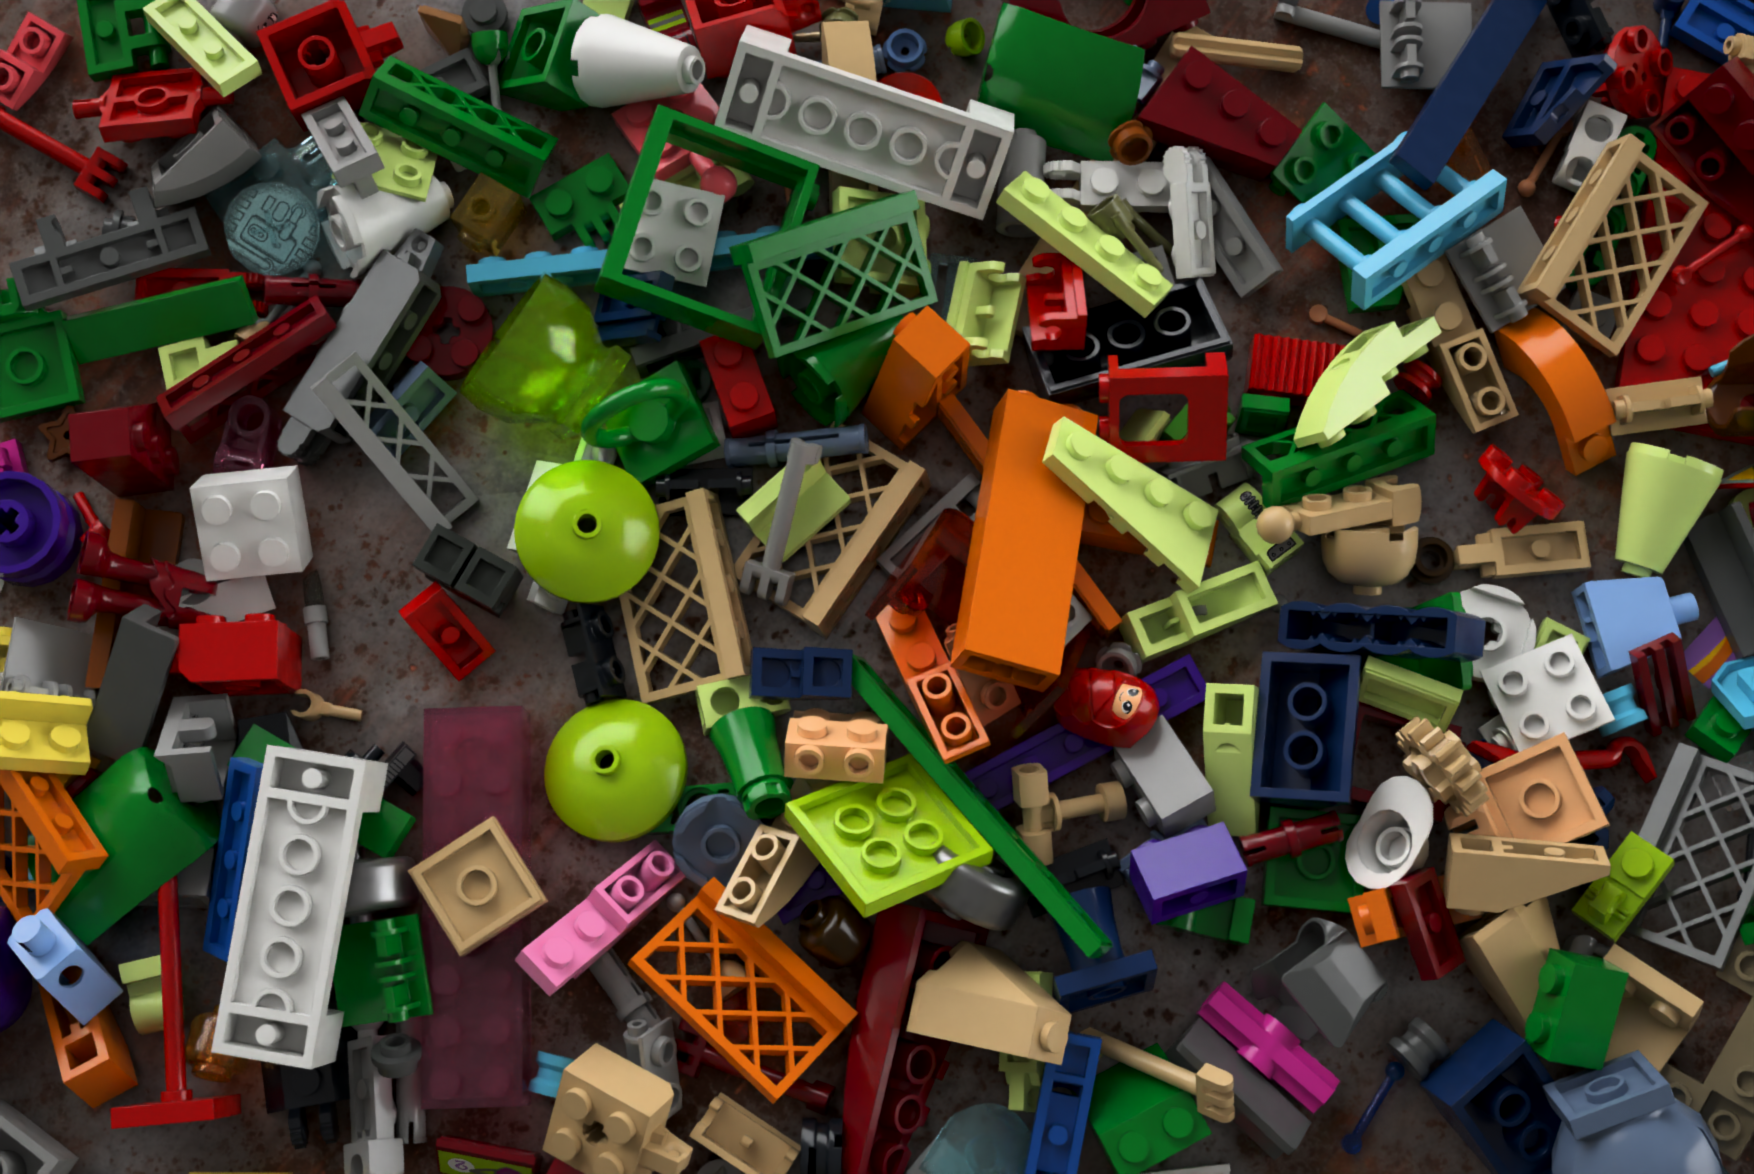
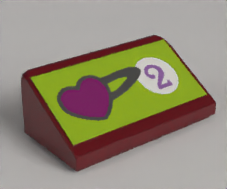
(472, 1156)

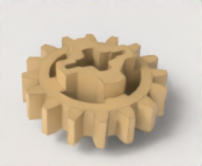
(1442, 765)

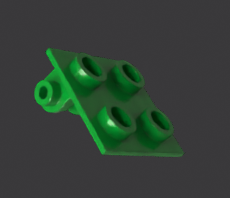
(1319, 157)
(382, 972)

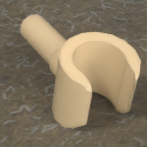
(321, 708)

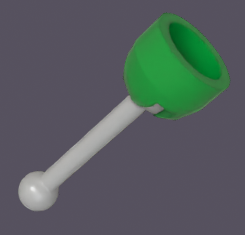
(491, 49)

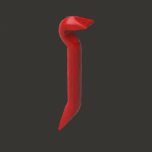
(1588, 759)

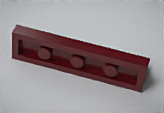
(244, 366)

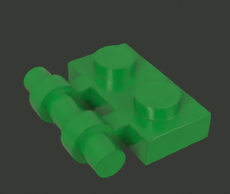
(110, 39)

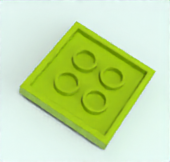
(882, 835)

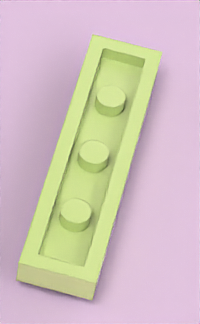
(1084, 243)

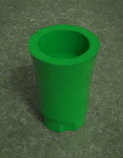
(753, 760)

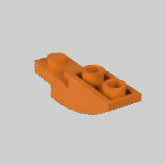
(932, 684)

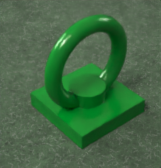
(653, 425)

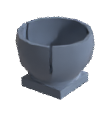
(1627, 1123)

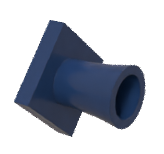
(1105, 978)

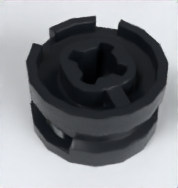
(827, 1145)

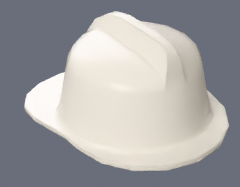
(1391, 834)

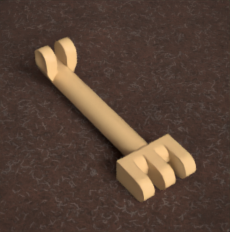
(1209, 1085)

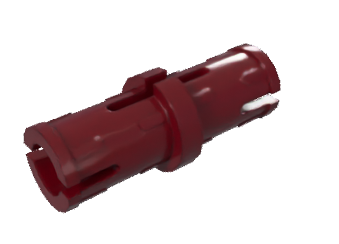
(295, 291)
(1291, 838)

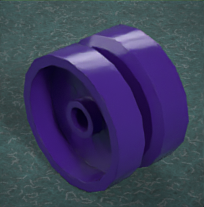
(36, 531)

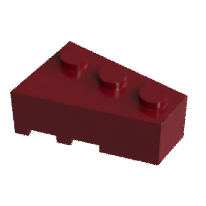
(1220, 115)
(125, 448)

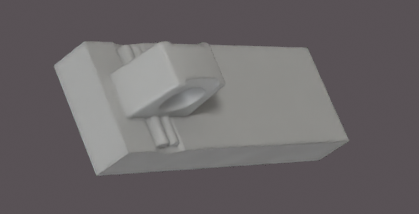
(344, 145)

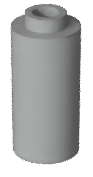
(1026, 153)

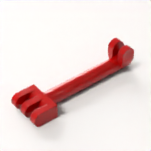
(88, 169)

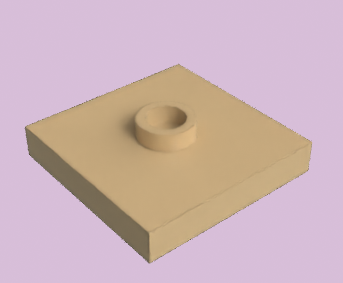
(477, 886)

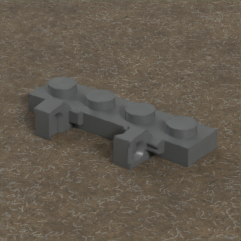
(77, 268)

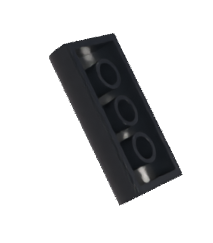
(1170, 336)

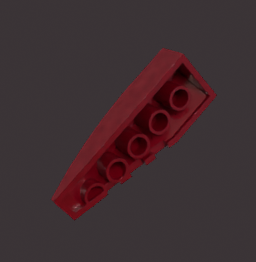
(886, 1065)

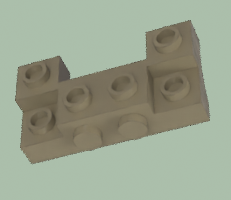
(1728, 1091)

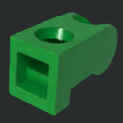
(1222, 922)

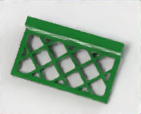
(815, 238)

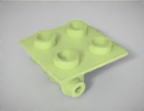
(406, 164)

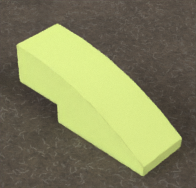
(1173, 624)

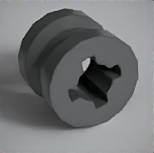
(1418, 1048)

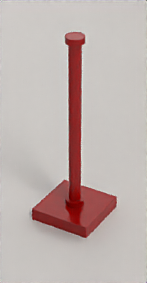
(177, 1101)

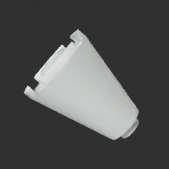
(631, 63)
(366, 226)

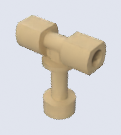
(1044, 812)

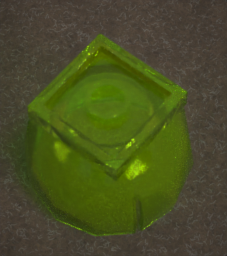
(546, 362)

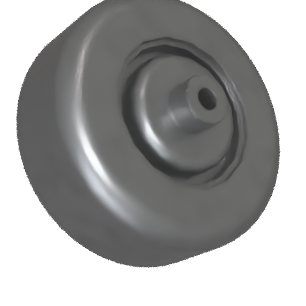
(379, 886)
(983, 895)

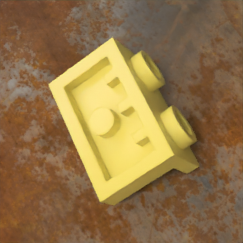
(44, 733)

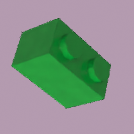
(1575, 1009)

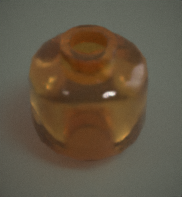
(198, 1053)

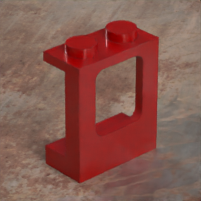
(1206, 412)

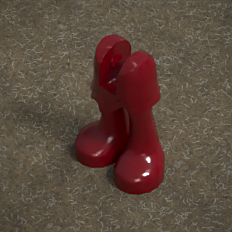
(161, 578)

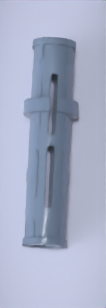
(774, 446)

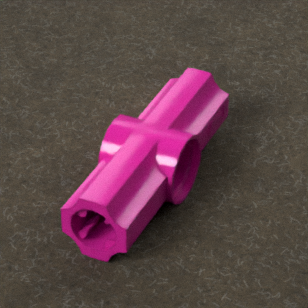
(1268, 1047)

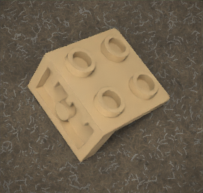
(1652, 1012)

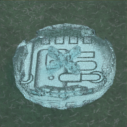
(272, 228)

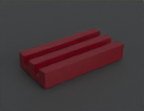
(1680, 681)

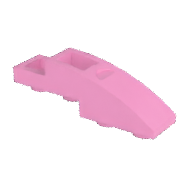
(601, 918)

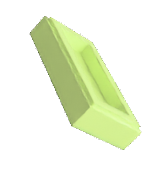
(1408, 693)

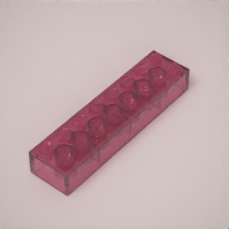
(481, 1002)

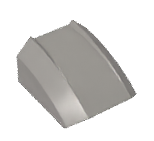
(203, 160)

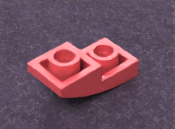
(30, 59)

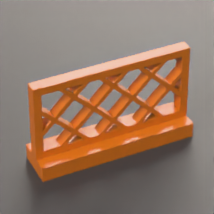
(60, 840)
(777, 968)

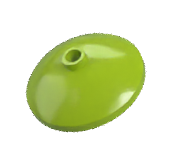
(578, 563)
(639, 785)

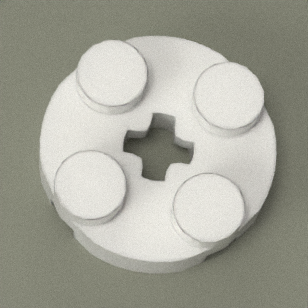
(1508, 620)

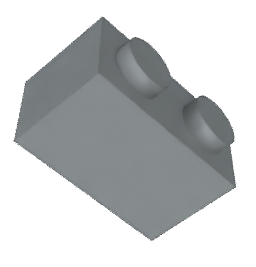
(1164, 779)

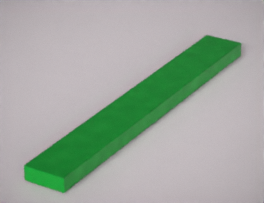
(980, 812)

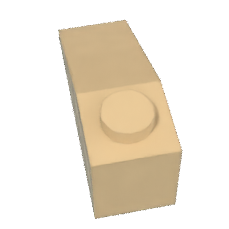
(1509, 872)

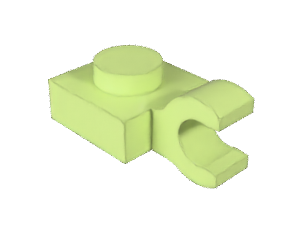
(189, 356)

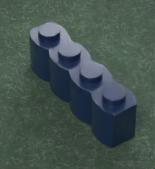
(1382, 631)

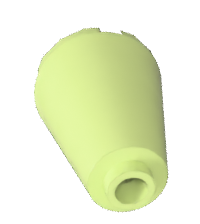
(1660, 506)

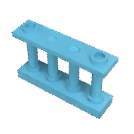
(1405, 250)

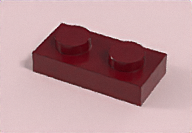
(1427, 923)

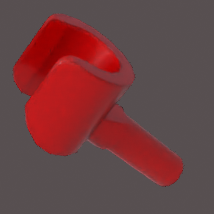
(89, 516)

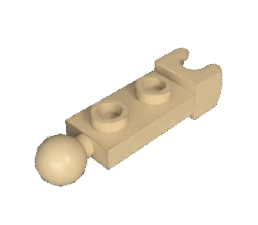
(1358, 505)

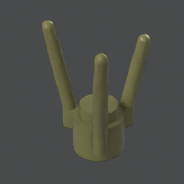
(1119, 219)

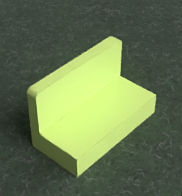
(816, 506)

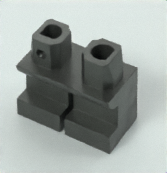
(468, 570)

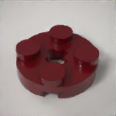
(476, 330)

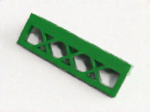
(457, 128)
(1362, 454)

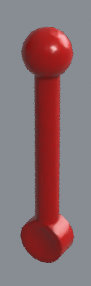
(1682, 275)

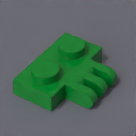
(583, 201)

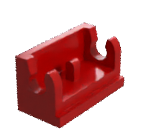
(1056, 304)

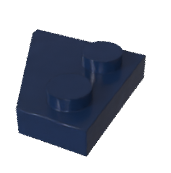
(1555, 96)

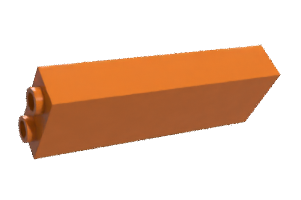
(1020, 550)

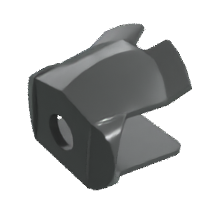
(1320, 982)

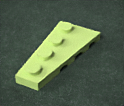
(1137, 500)

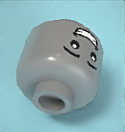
(244, 18)

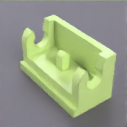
(986, 310)

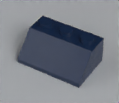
(1306, 730)

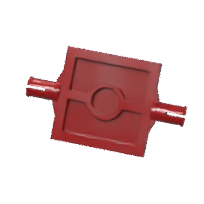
(151, 105)

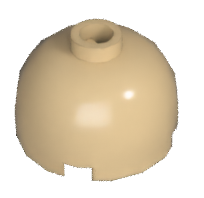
(1370, 555)

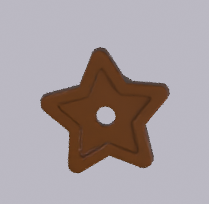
(55, 433)

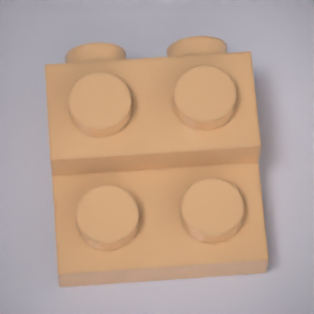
(836, 746)

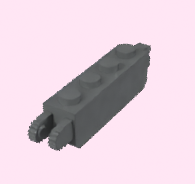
(377, 325)

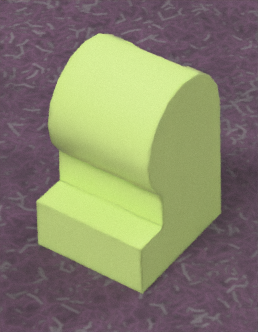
(144, 992)

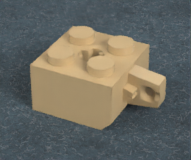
(614, 1118)

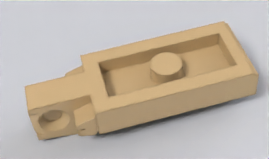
(1529, 552)

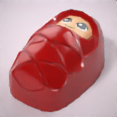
(1107, 707)

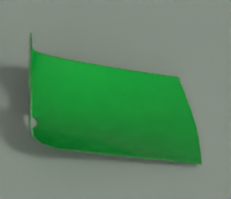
(1061, 80)
(143, 841)

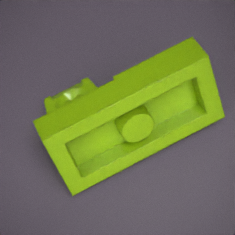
(1617, 898)

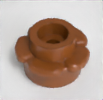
(1131, 143)

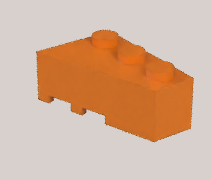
(918, 371)

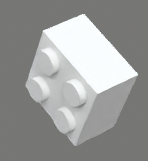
(251, 523)

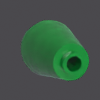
(838, 371)

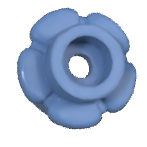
(901, 40)

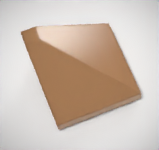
(445, 28)

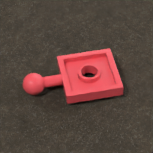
(634, 122)

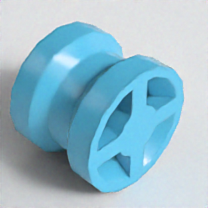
(1623, 708)
(549, 1073)

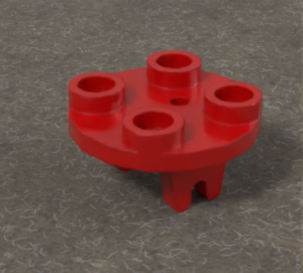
(1640, 73)
(1516, 489)

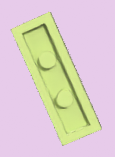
(203, 43)

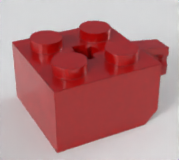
(722, 22)
(326, 56)
(240, 656)

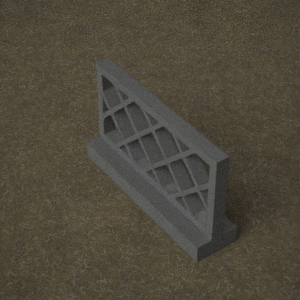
(1664, 828)

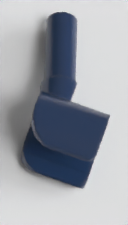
(1667, 10)

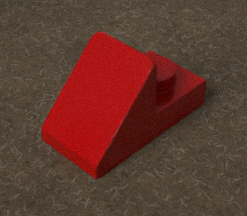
(447, 631)

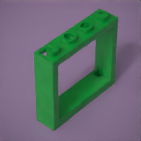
(724, 147)

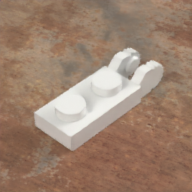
(1140, 183)
(1190, 212)

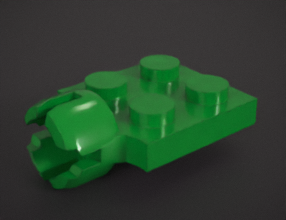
(35, 360)

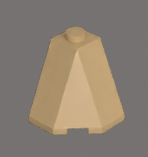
(1507, 956)
(990, 1005)

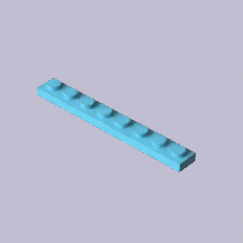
(580, 267)

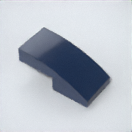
(801, 674)

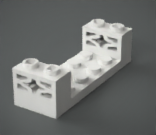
(864, 126)
(294, 907)

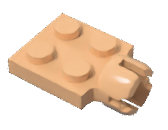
(1535, 797)

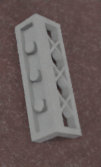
(380, 455)

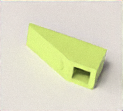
(1228, 754)

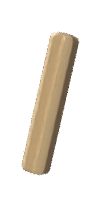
(1239, 52)

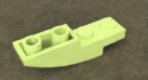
(1358, 378)

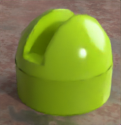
(965, 37)

